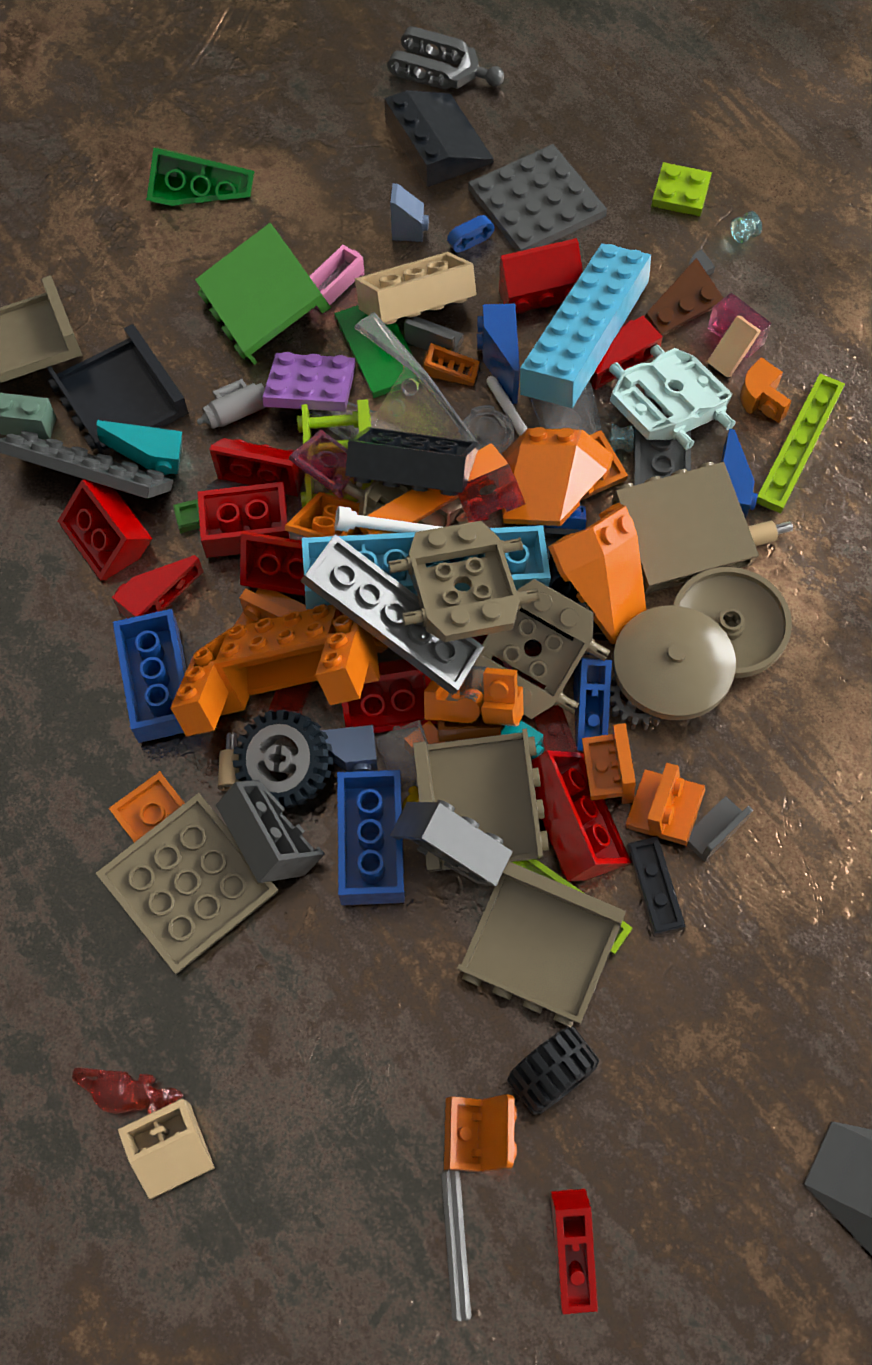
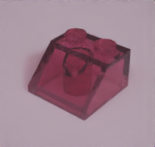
(324, 462)

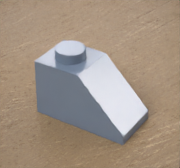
(407, 216)
(353, 748)

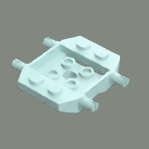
(697, 402)

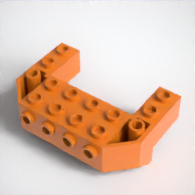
(273, 656)

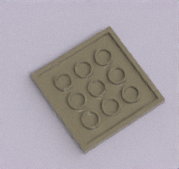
(185, 883)

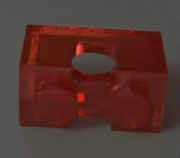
(506, 495)

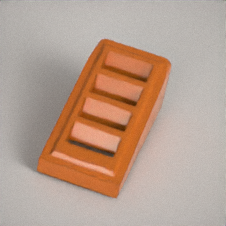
(447, 373)

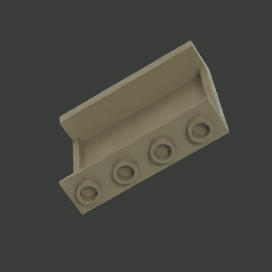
(35, 334)
(687, 525)
(489, 783)
(542, 944)

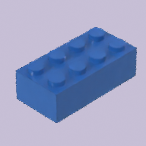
(151, 672)
(367, 854)

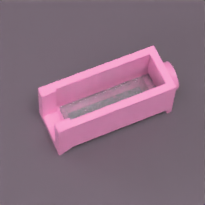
(338, 273)

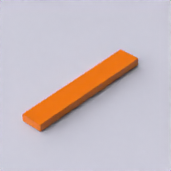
(417, 505)

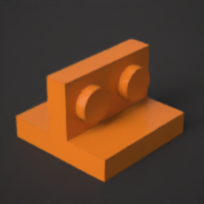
(266, 605)
(610, 765)
(666, 805)

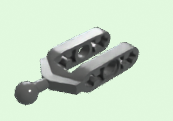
(444, 76)

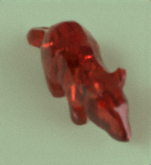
(118, 1094)

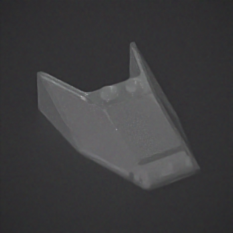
(413, 401)

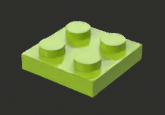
(681, 189)

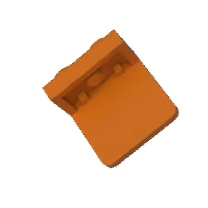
(480, 1134)

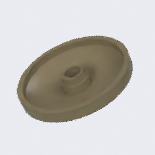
(748, 612)
(674, 662)

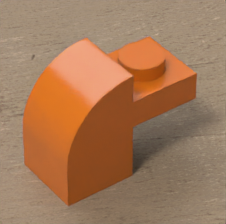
(761, 393)
(502, 697)

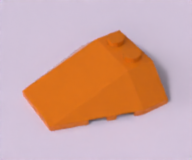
(554, 473)
(605, 569)

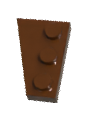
(684, 300)

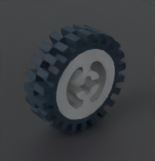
(308, 764)

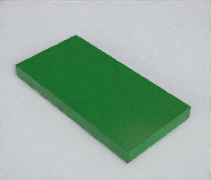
(375, 365)

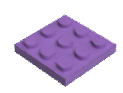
(309, 380)

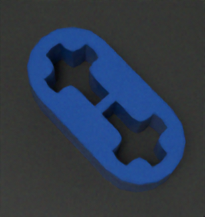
(470, 233)

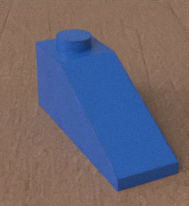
(739, 472)
(592, 693)

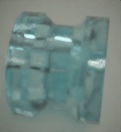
(745, 227)
(621, 437)

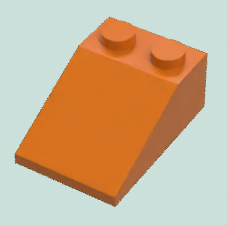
(318, 517)

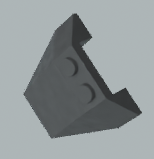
(843, 1179)

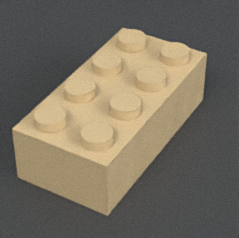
(416, 287)

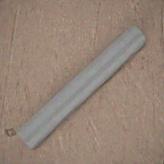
(456, 1246)

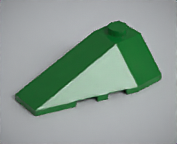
(191, 179)

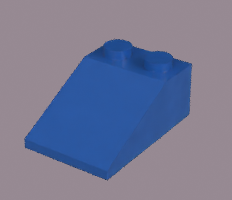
(499, 345)

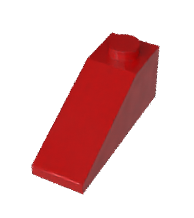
(628, 349)
(156, 588)
(574, 1251)

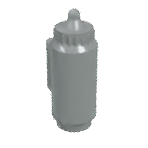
(232, 404)

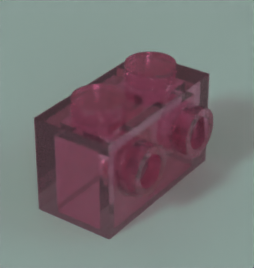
(725, 313)

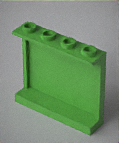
(259, 291)

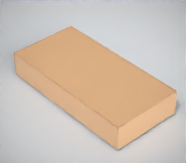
(733, 346)

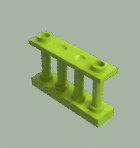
(360, 419)

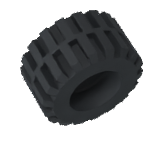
(553, 1070)

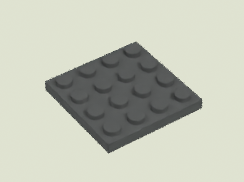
(537, 199)

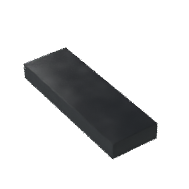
(655, 886)

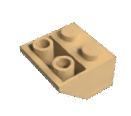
(166, 1148)

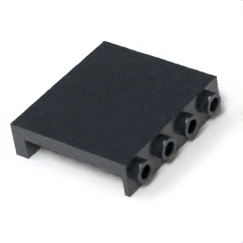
(120, 387)

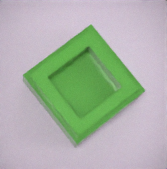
(187, 515)

